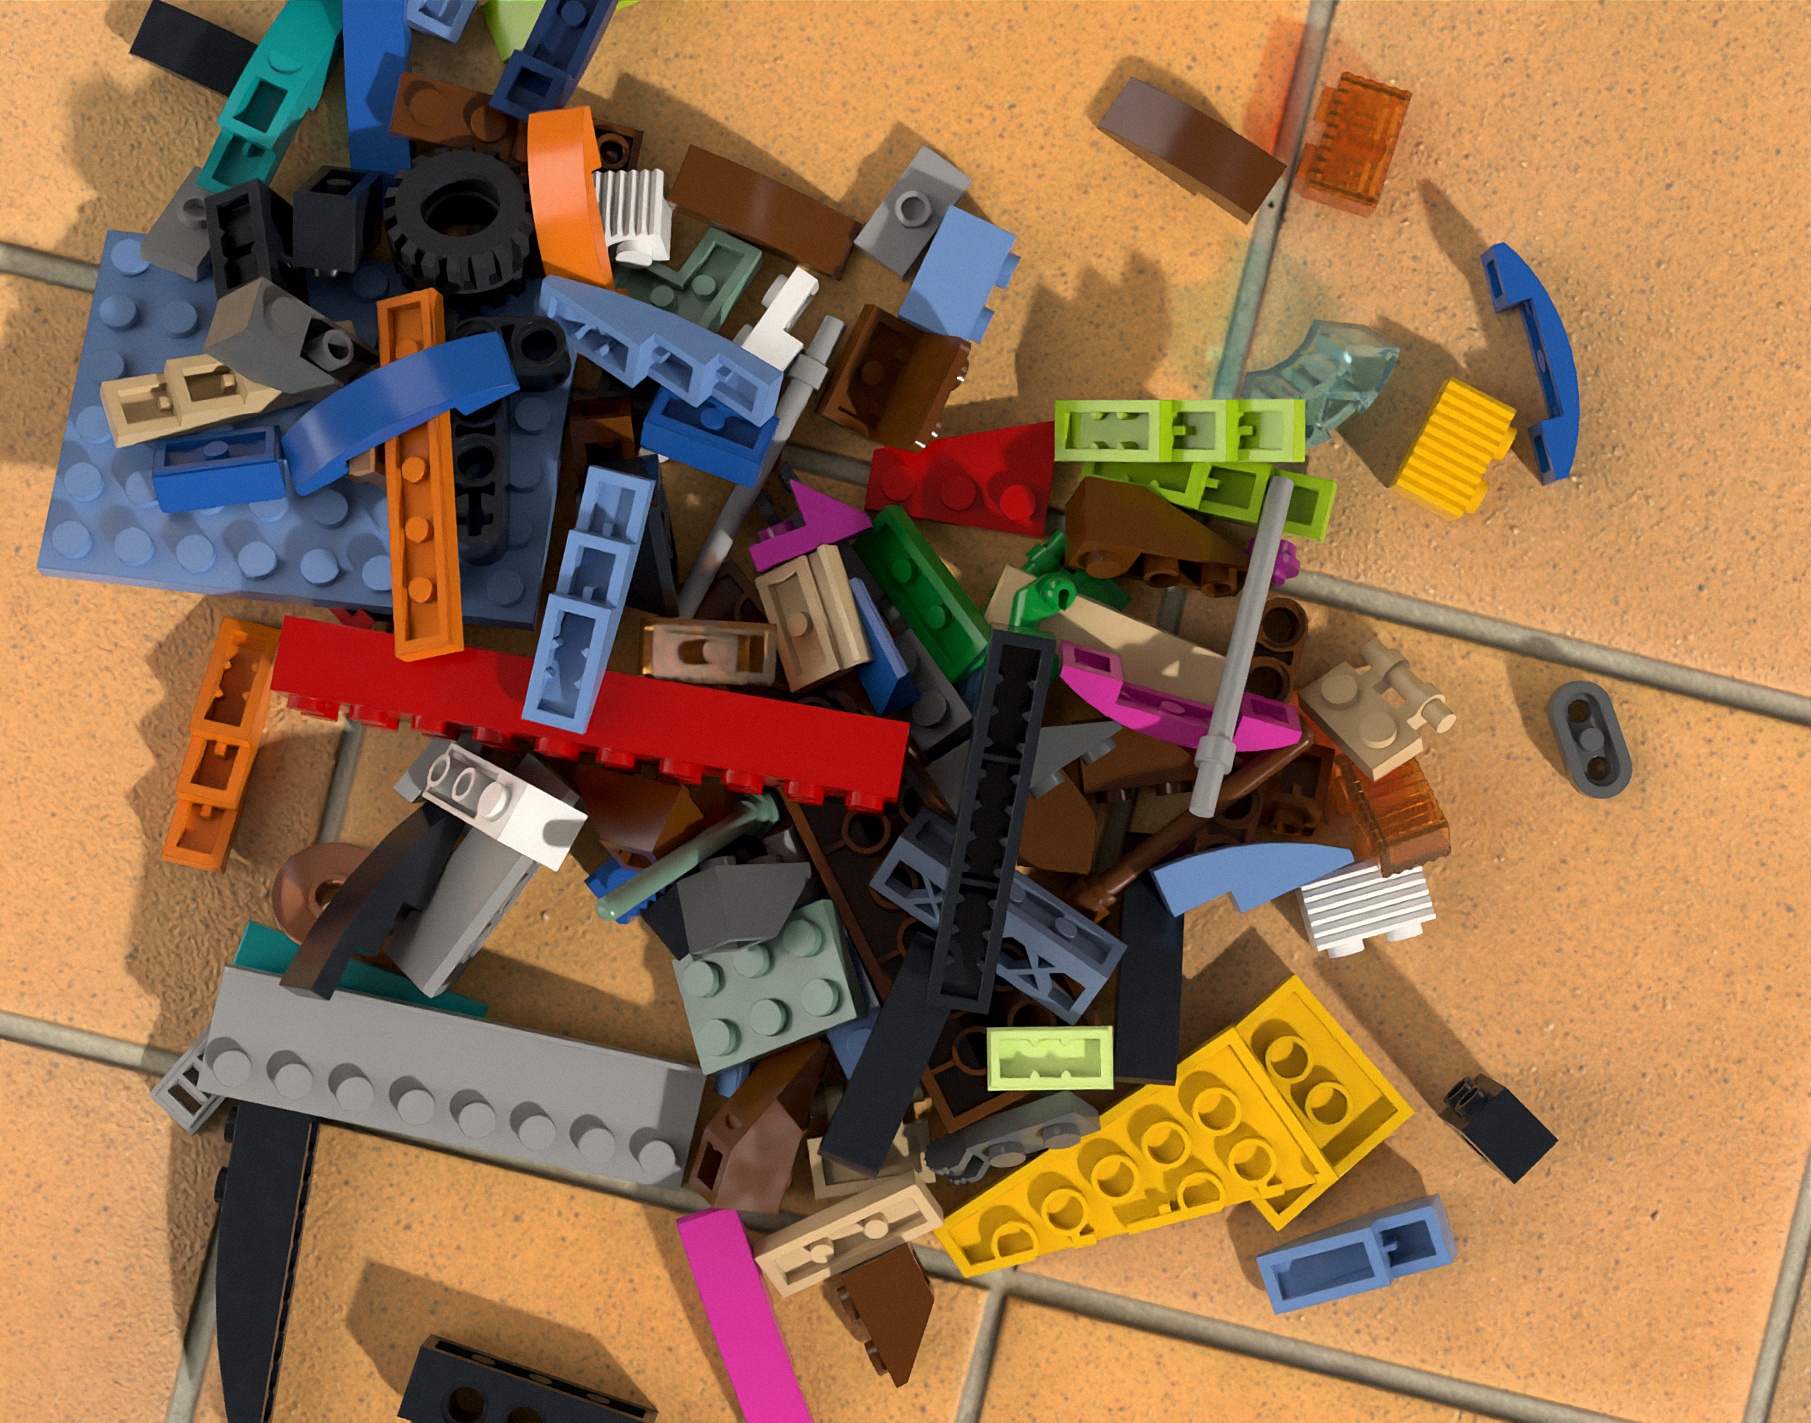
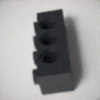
(504, 1386)

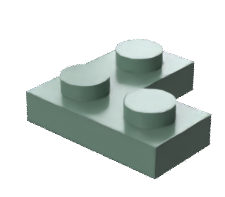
(705, 285)

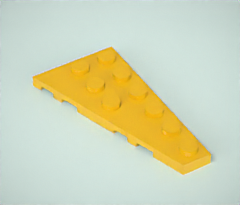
(1153, 1163)

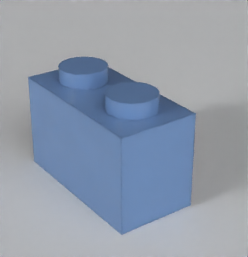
(959, 277)

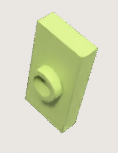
(1049, 1058)

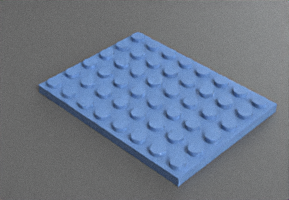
(291, 549)

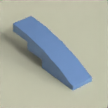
(643, 340)
(588, 599)

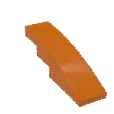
(223, 745)

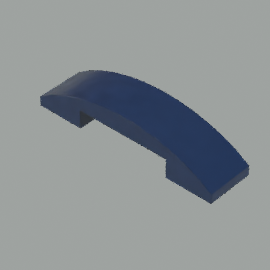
(553, 57)

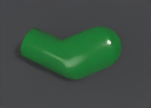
(1041, 599)

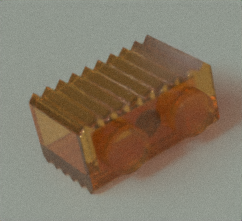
(1354, 143)
(707, 651)
(1394, 817)

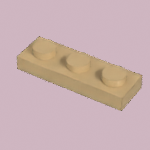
(848, 1233)

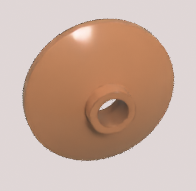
(309, 883)

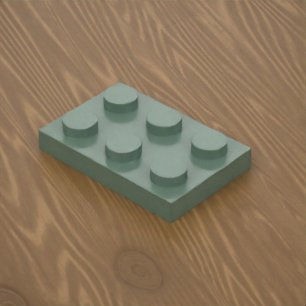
(772, 992)

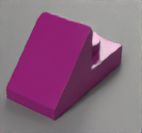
(825, 521)

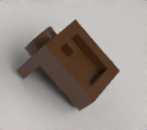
(1298, 793)

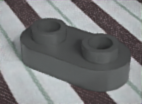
(1593, 737)

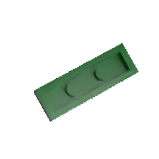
(925, 593)

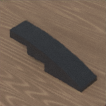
(357, 919)
(1147, 980)

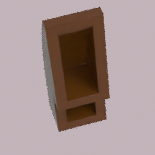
(1192, 149)
(763, 213)

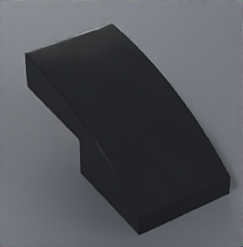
(192, 48)

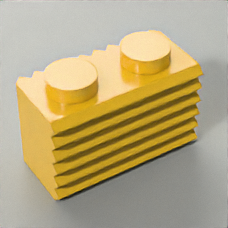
(1454, 450)

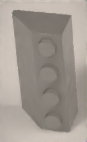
(471, 893)

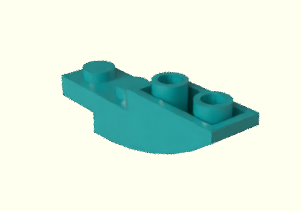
(274, 93)

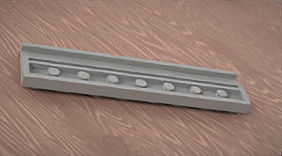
(453, 1078)

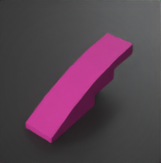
(743, 1317)

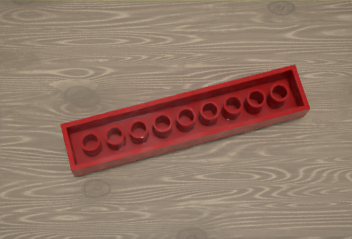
(632, 724)

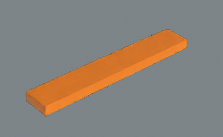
(421, 497)

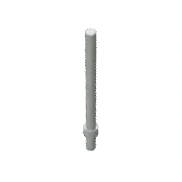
(806, 376)
(1216, 750)

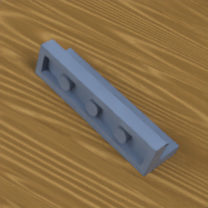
(1051, 931)

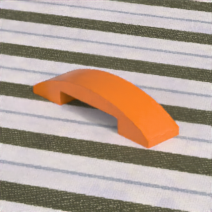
(564, 198)

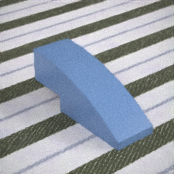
(1244, 871)
(1358, 1255)

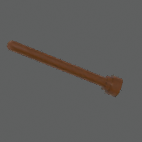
(1096, 893)

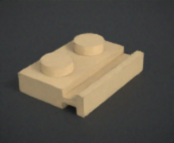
(814, 618)

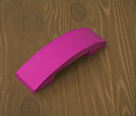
(1174, 719)

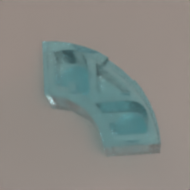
(1334, 369)

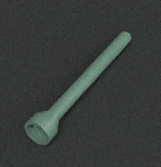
(749, 816)

